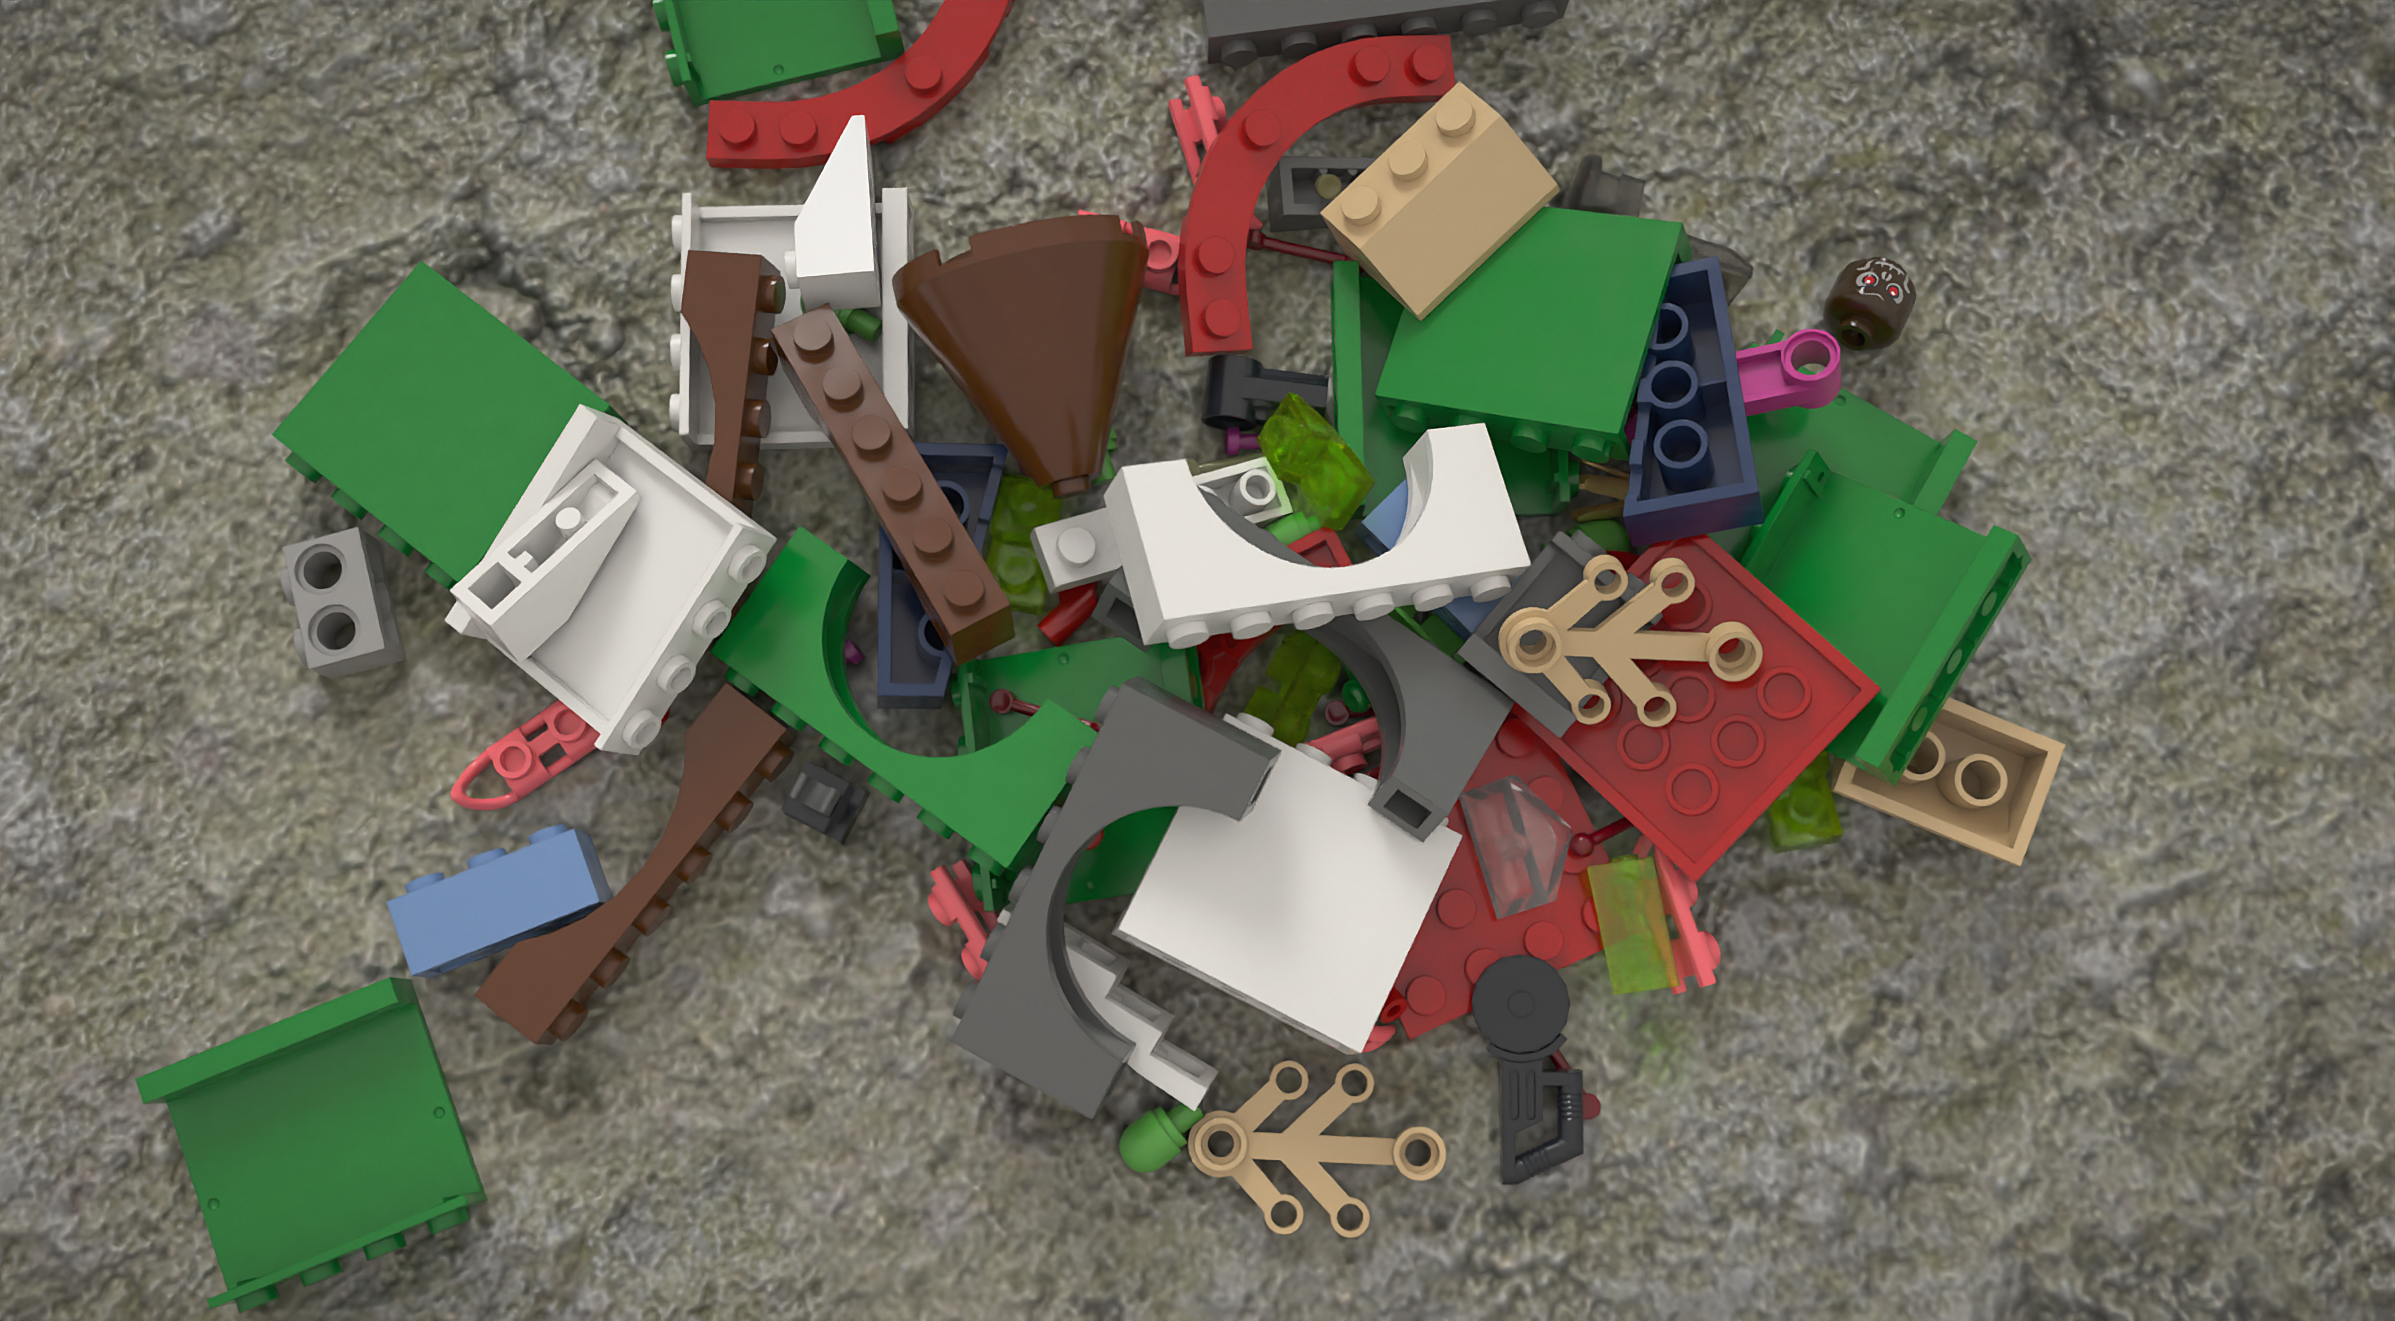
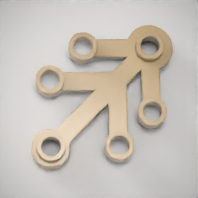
(1619, 641)
(1302, 1148)

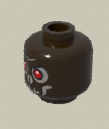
(1870, 302)

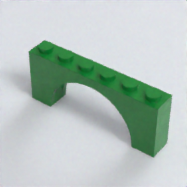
(793, 649)

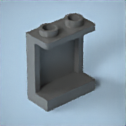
(1544, 583)

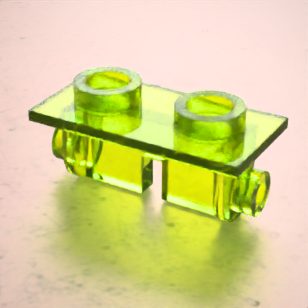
(1306, 673)
(1633, 924)

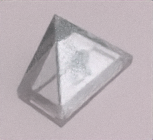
(1517, 844)

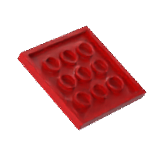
(1730, 742)
(1461, 926)

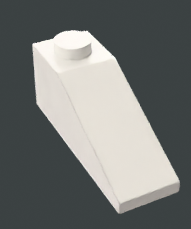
(837, 230)
(548, 562)

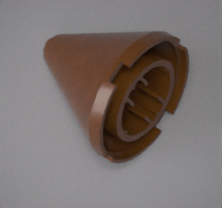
(1036, 335)

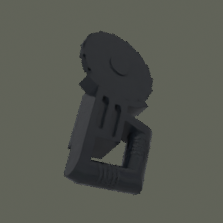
(1521, 1011)

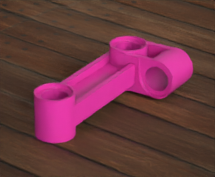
(1772, 378)

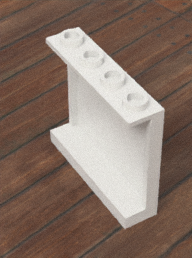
(770, 233)
(653, 597)
(1295, 902)

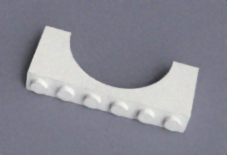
(1205, 580)

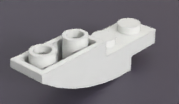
(1085, 547)

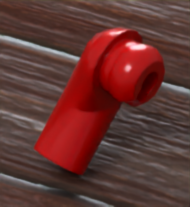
(1070, 614)

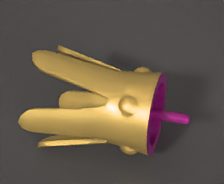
(1606, 486)

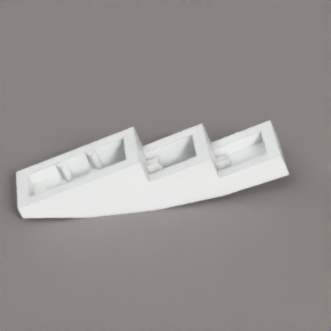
(1140, 1020)

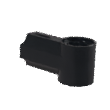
(1247, 394)

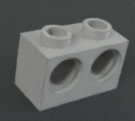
(357, 597)

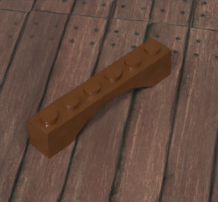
(731, 310)
(912, 509)
(552, 976)

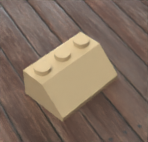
(1439, 201)
(1967, 782)

